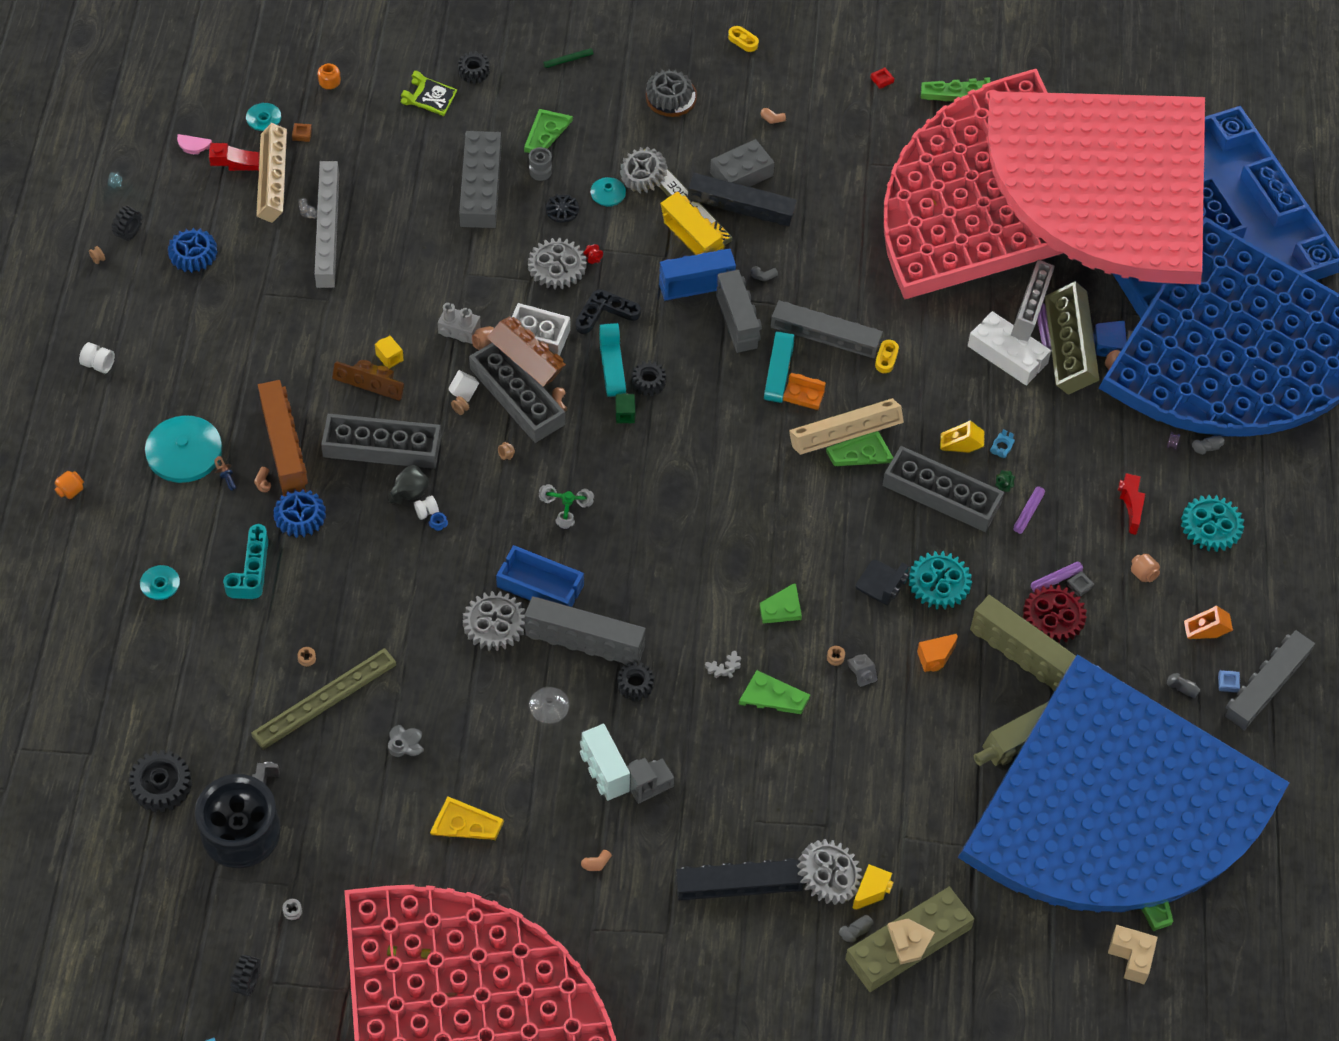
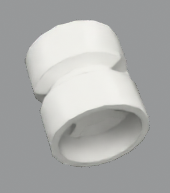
(96, 357)

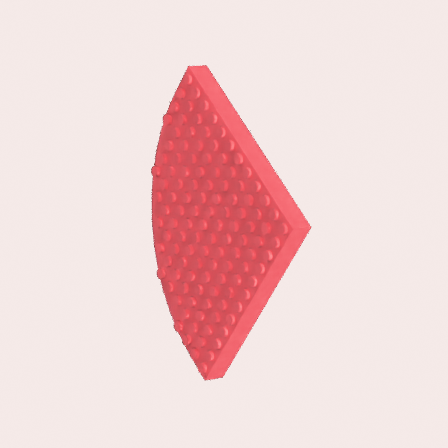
(1106, 177)
(972, 225)
(504, 968)

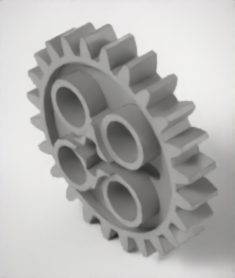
(557, 263)
(494, 621)
(829, 871)

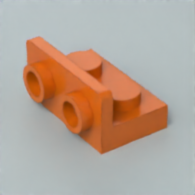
(804, 391)

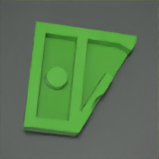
(781, 606)

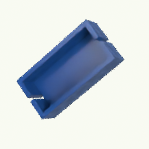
(694, 273)
(539, 577)

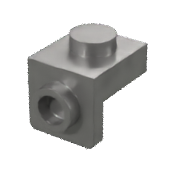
(863, 669)
(266, 769)

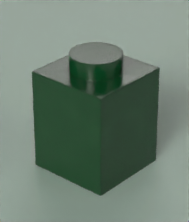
(625, 408)

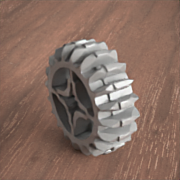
(640, 178)

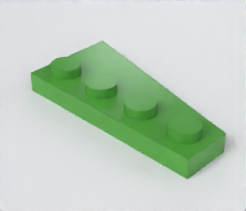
(949, 91)

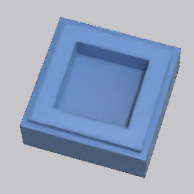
(1229, 681)

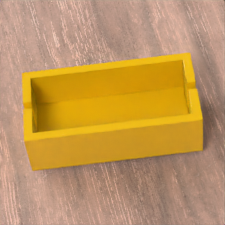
(690, 225)

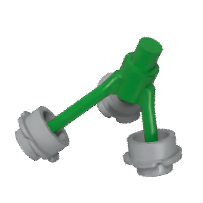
(565, 518)

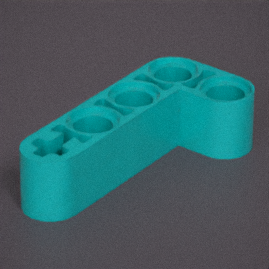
(611, 359)
(779, 367)
(253, 561)

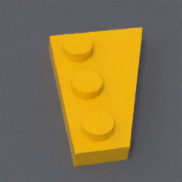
(465, 821)

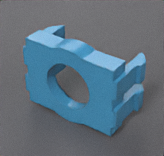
(1005, 439)

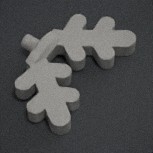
(731, 665)

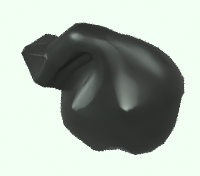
(409, 485)

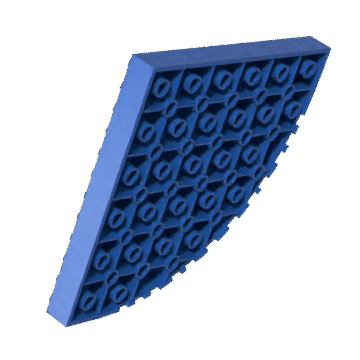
(1238, 351)
(1118, 802)

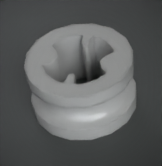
(290, 904)

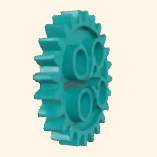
(1212, 523)
(925, 570)

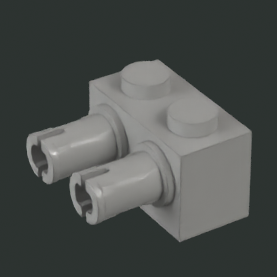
(458, 323)

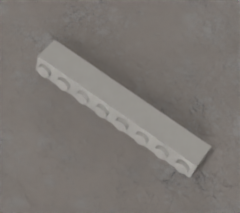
(327, 224)

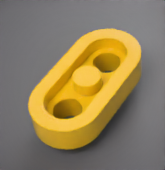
(743, 38)
(885, 357)

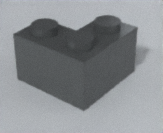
(649, 778)

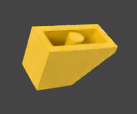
(962, 438)
(873, 887)

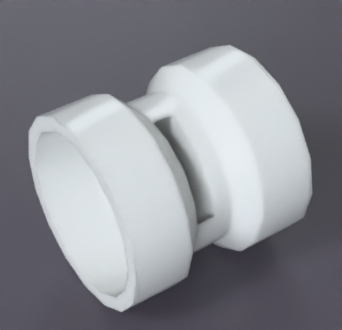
(426, 507)

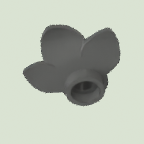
(404, 741)

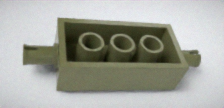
(1008, 740)

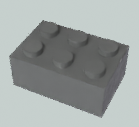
(743, 165)

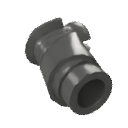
(1208, 444)
(1183, 685)
(856, 929)

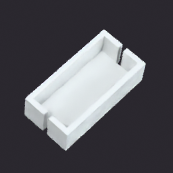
(1014, 356)

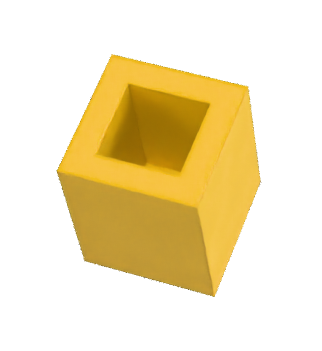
(389, 352)

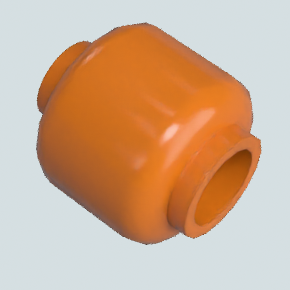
(329, 76)
(68, 484)

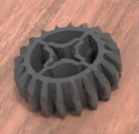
(669, 90)

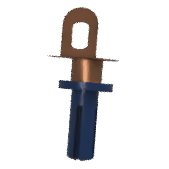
(226, 473)

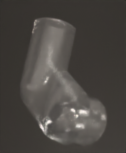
(307, 211)

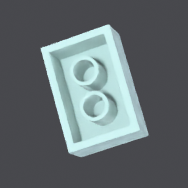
(605, 762)

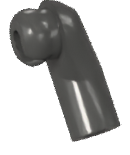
(763, 276)

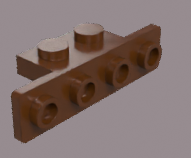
(369, 377)

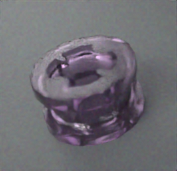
(1173, 440)

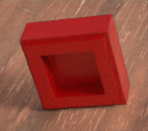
(882, 78)

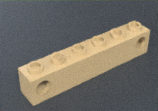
(271, 172)
(846, 426)

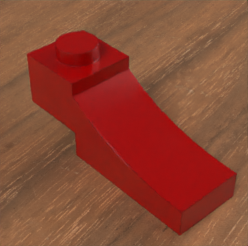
(236, 159)
(1133, 500)

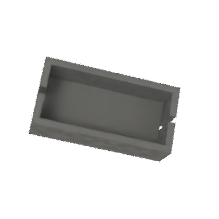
(738, 311)

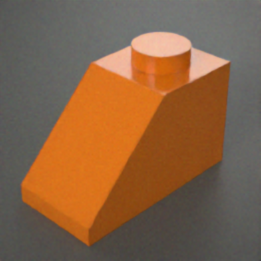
(1208, 624)
(936, 652)

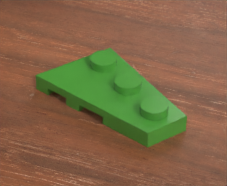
(546, 129)
(860, 451)
(772, 693)

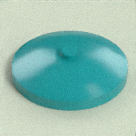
(183, 449)

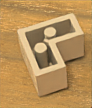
(1135, 947)

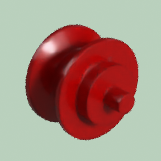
(593, 254)

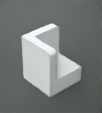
(463, 385)

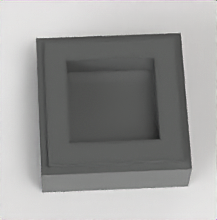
(1080, 584)

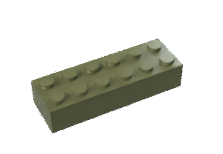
(1071, 338)
(1021, 641)
(875, 956)

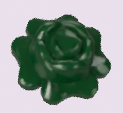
(1005, 480)

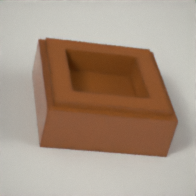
(301, 132)

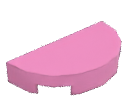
(193, 145)

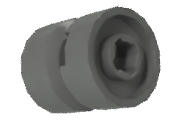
(540, 163)

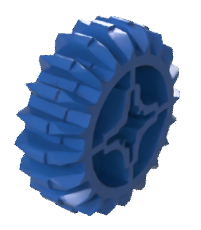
(190, 245)
(311, 511)

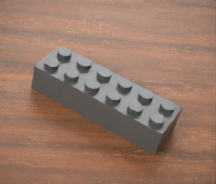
(480, 179)
(517, 392)
(381, 441)
(943, 488)
(584, 631)

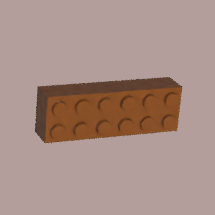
(283, 437)

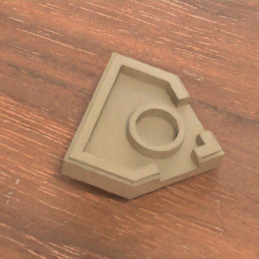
(909, 939)

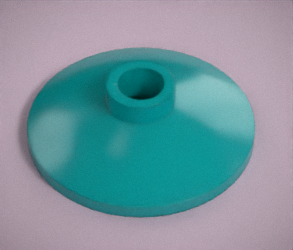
(262, 115)
(608, 191)
(158, 576)

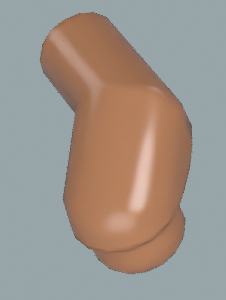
(771, 117)
(557, 395)
(260, 480)
(596, 864)

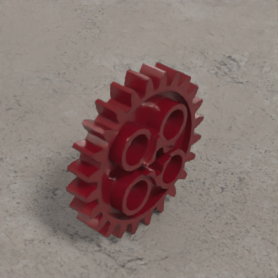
(1055, 613)

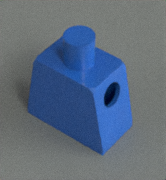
(1109, 337)

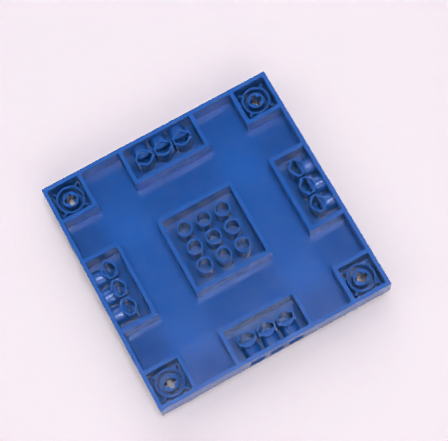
(1254, 200)

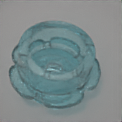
(114, 180)

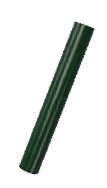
(567, 58)

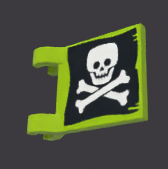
(429, 94)

